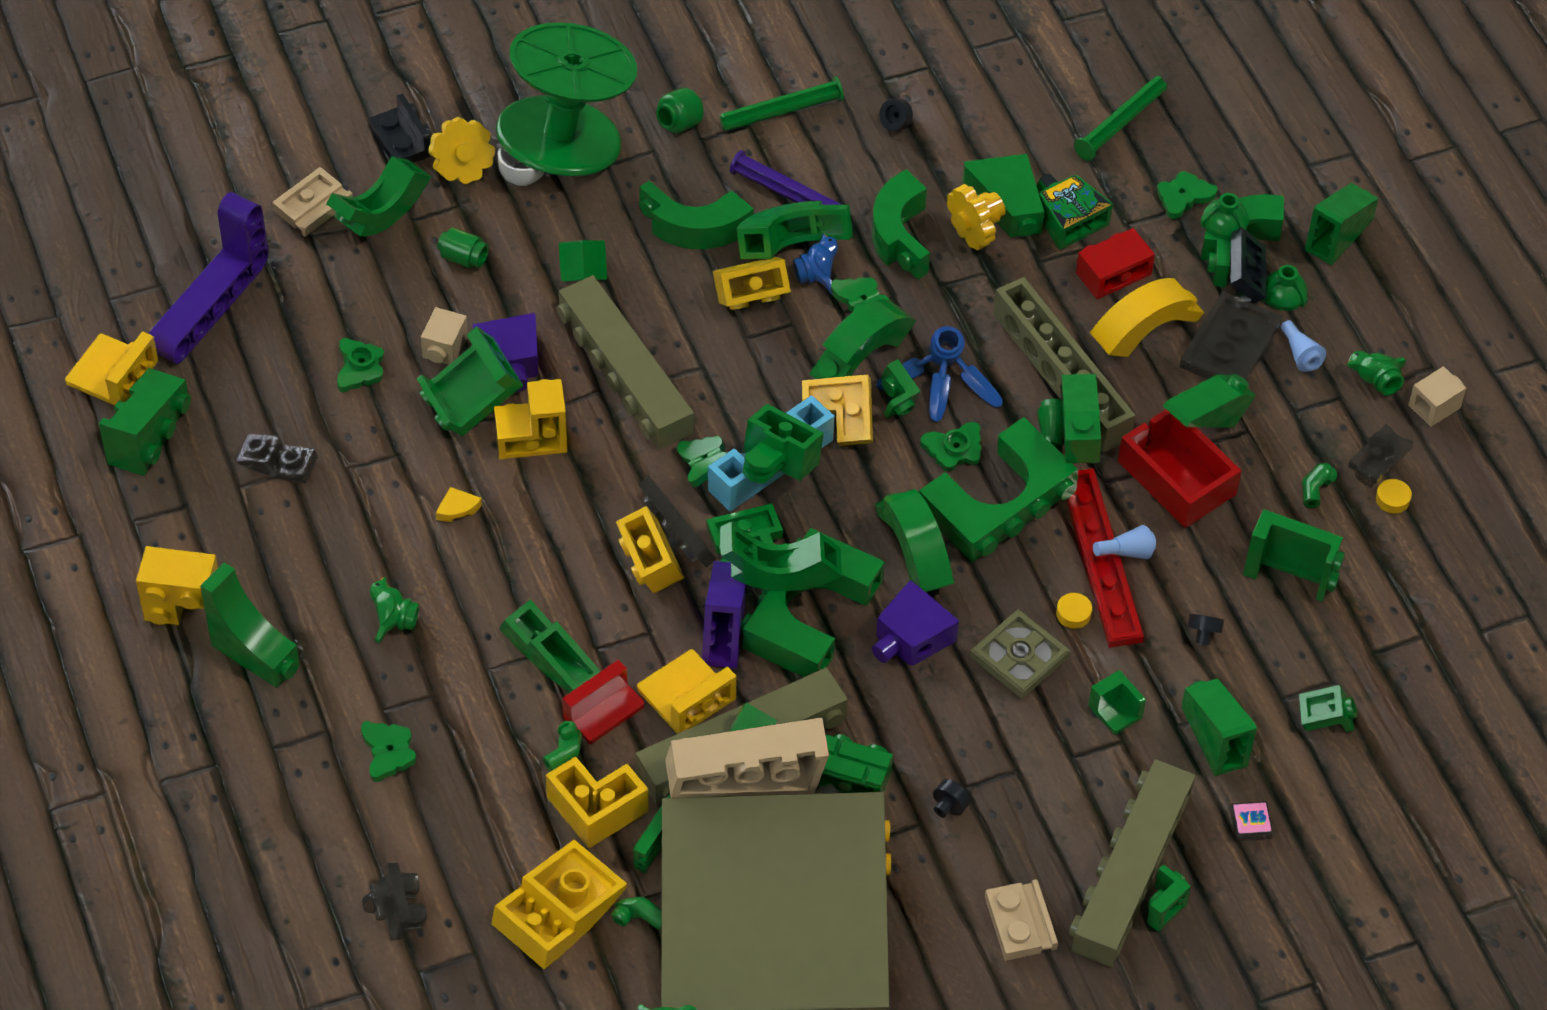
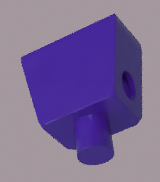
(518, 343)
(913, 627)

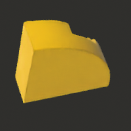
(457, 504)

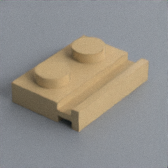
(306, 202)
(1021, 920)

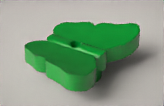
(1183, 193)
(856, 292)
(360, 365)
(943, 449)
(699, 456)
(381, 740)

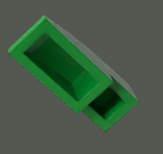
(548, 647)

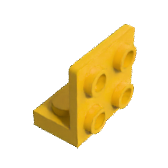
(113, 367)
(688, 691)

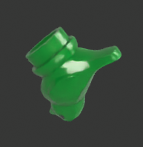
(1379, 370)
(392, 609)

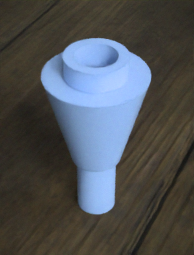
(1306, 352)
(1135, 543)

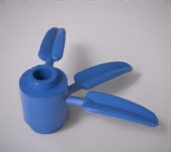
(941, 381)

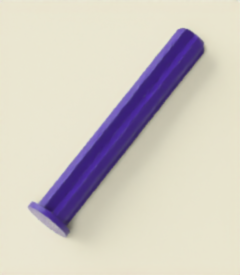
(775, 181)

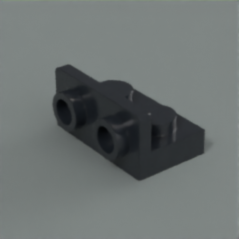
(402, 132)
(1248, 266)

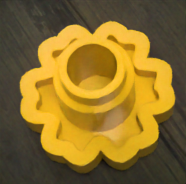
(461, 150)
(975, 215)

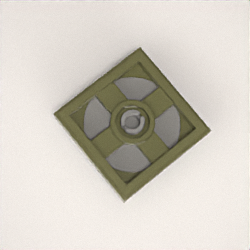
(1020, 653)

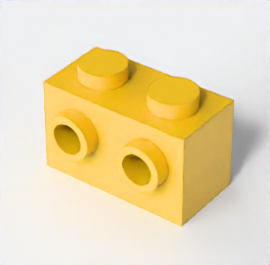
(751, 281)
(649, 550)

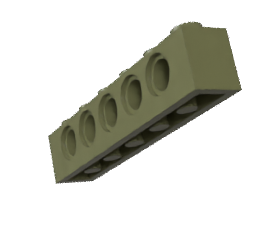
(1058, 354)

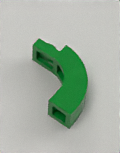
(383, 202)
(894, 205)
(1264, 223)
(788, 224)
(690, 226)
(859, 334)
(919, 538)
(783, 566)

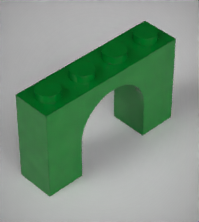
(979, 526)
(792, 644)

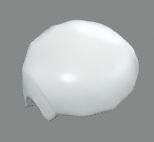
(515, 171)

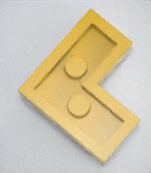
(850, 401)

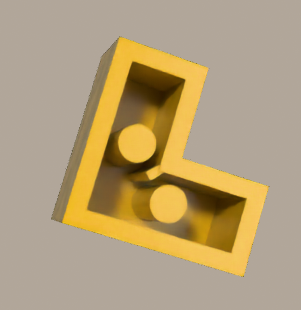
(533, 426)
(171, 582)
(593, 806)

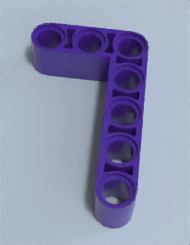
(219, 283)

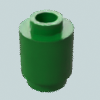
(463, 248)

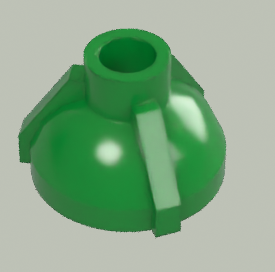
(1224, 216)
(1286, 289)

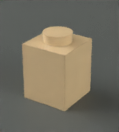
(444, 336)
(1437, 396)

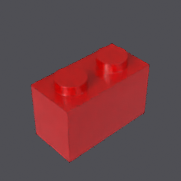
(1115, 263)

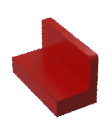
(602, 703)

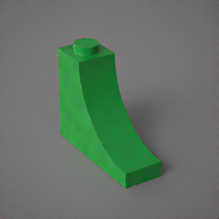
(243, 632)

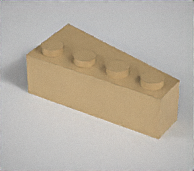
(749, 761)

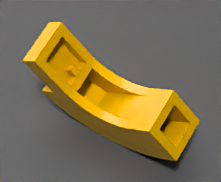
(1142, 312)

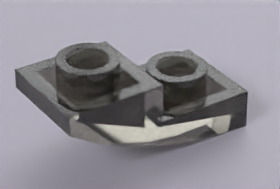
(270, 457)

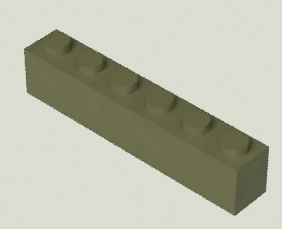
(625, 362)
(804, 699)
(1132, 864)

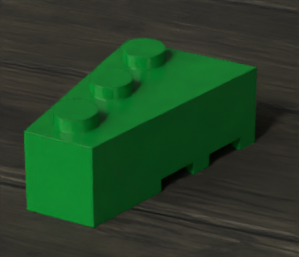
(144, 421)

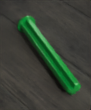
(782, 105)
(1087, 146)

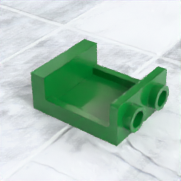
(470, 384)
(1295, 550)

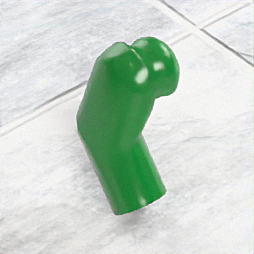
(1311, 483)
(568, 746)
(637, 908)

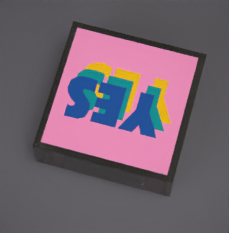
(1251, 821)

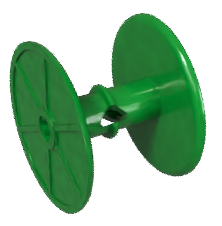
(572, 68)

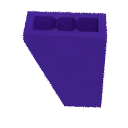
(723, 617)

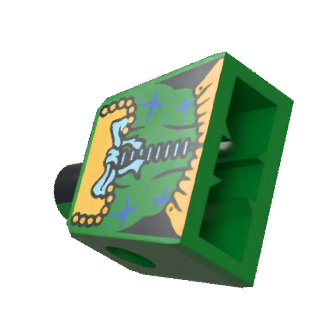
(1072, 209)

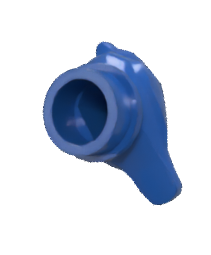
(817, 263)

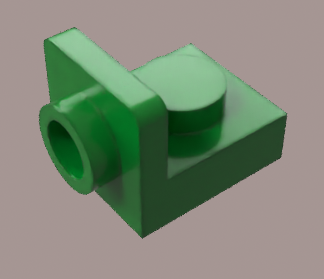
(901, 386)
(1327, 708)
(1169, 899)

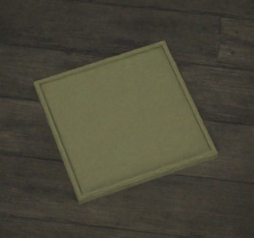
(775, 902)

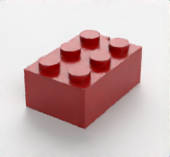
(1179, 467)

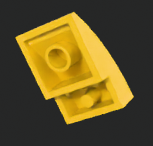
(557, 903)

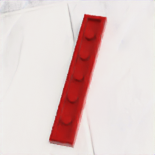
(1104, 571)

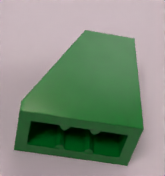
(1015, 184)
(1339, 222)
(1219, 725)

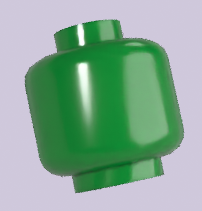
(680, 110)

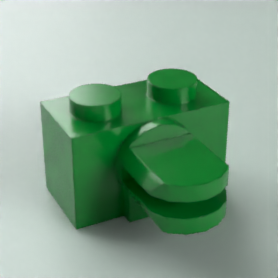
(781, 444)

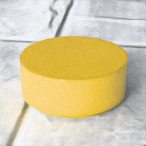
(1393, 496)
(1074, 610)

